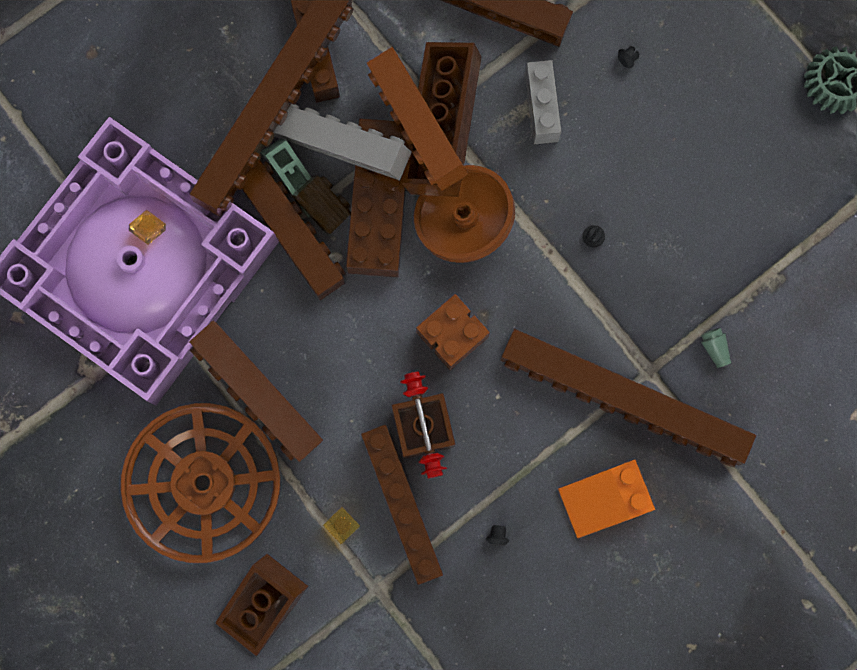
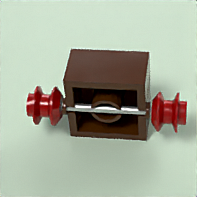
(423, 425)

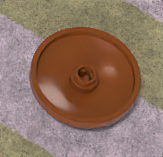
(470, 224)

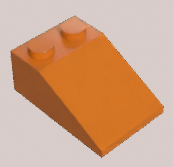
(606, 499)

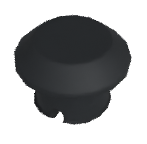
(628, 56)
(593, 236)
(498, 535)

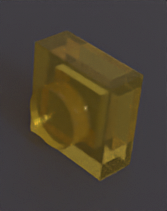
(147, 227)
(341, 525)

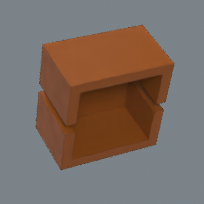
(452, 332)

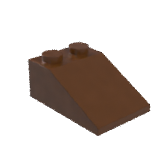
(261, 604)

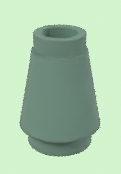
(717, 347)

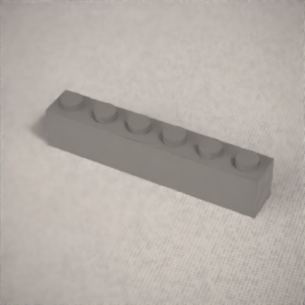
(344, 141)

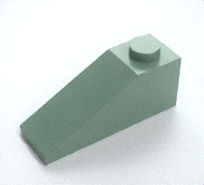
(286, 166)

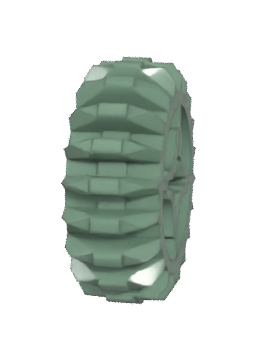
(833, 94)

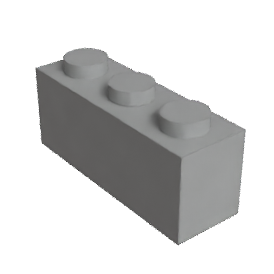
(542, 102)

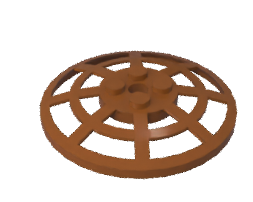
(184, 483)

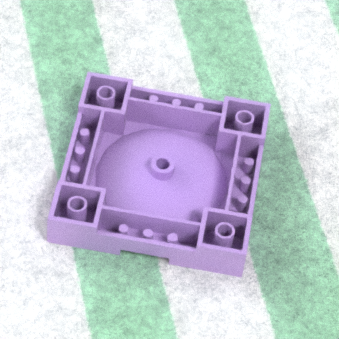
(139, 316)

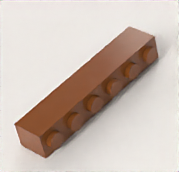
(417, 119)

